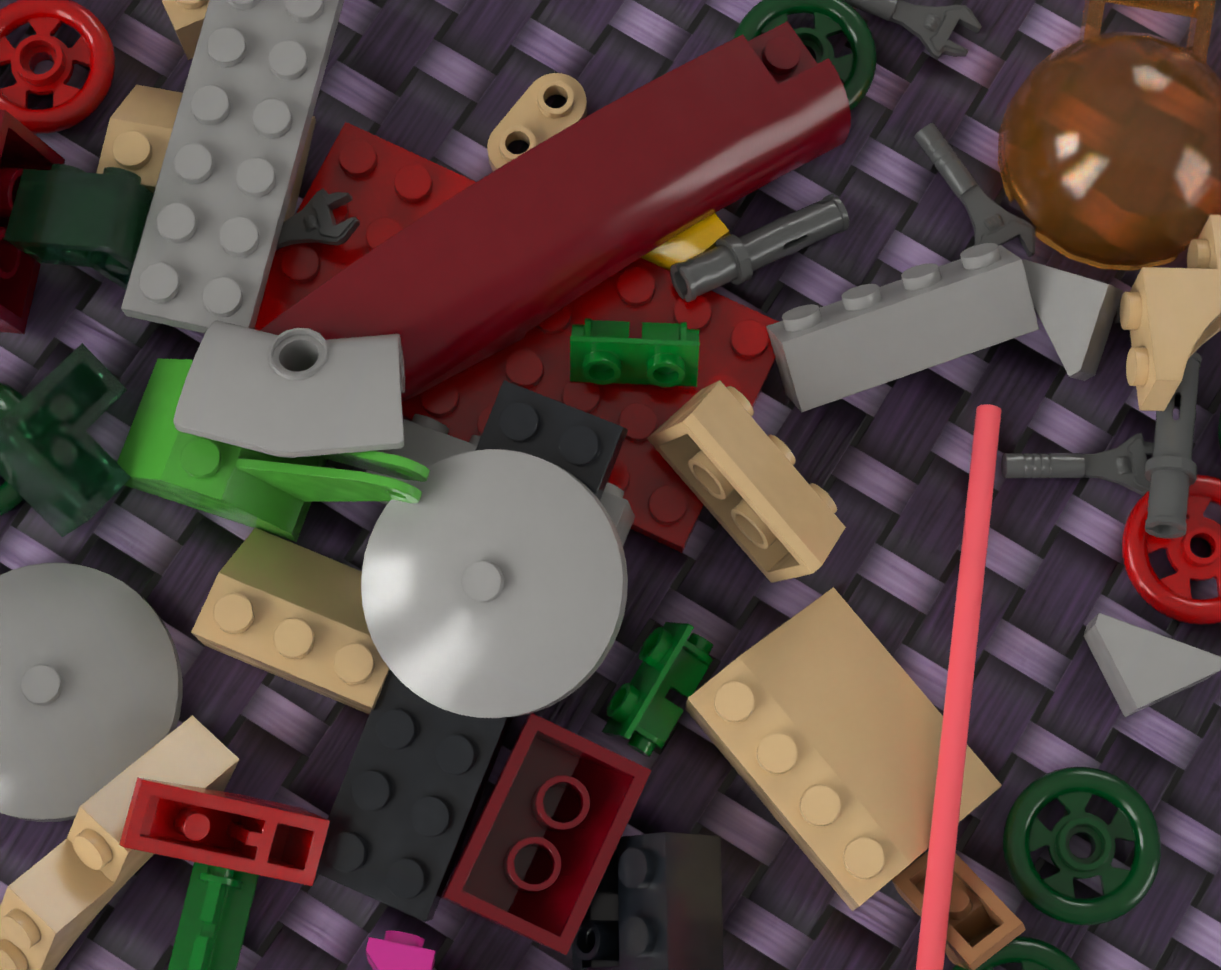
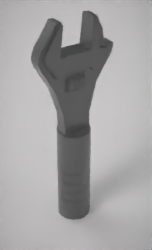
(928, 23)
(988, 219)
(317, 222)
(1119, 465)

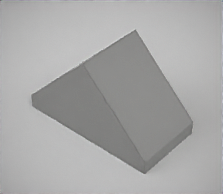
(1074, 314)
(1144, 664)

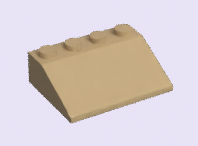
(835, 745)

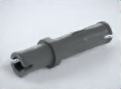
(738, 257)
(1172, 466)

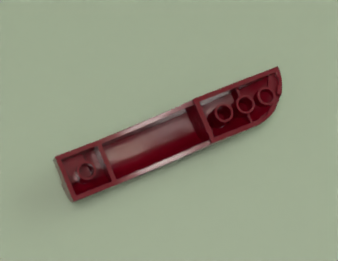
(583, 206)

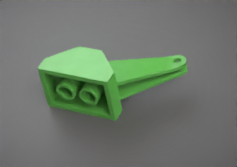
(245, 483)

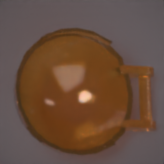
(1118, 141)

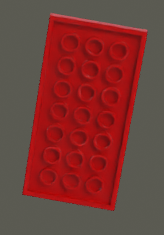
(400, 187)

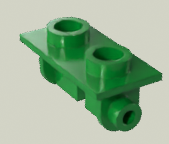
(607, 355)
(641, 704)
(213, 919)

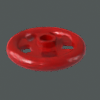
(91, 50)
(1173, 593)

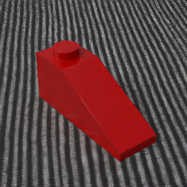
(225, 830)

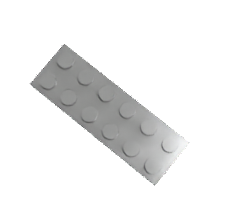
(231, 162)

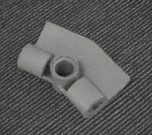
(294, 392)

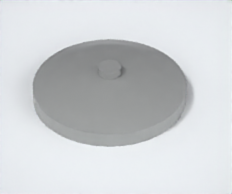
(495, 585)
(81, 686)

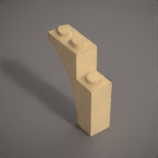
(1172, 317)
(74, 882)

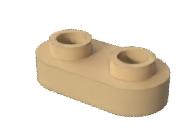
(534, 120)

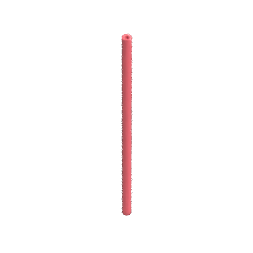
(959, 691)

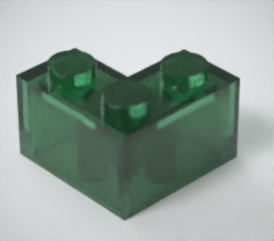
(80, 218)
(47, 445)

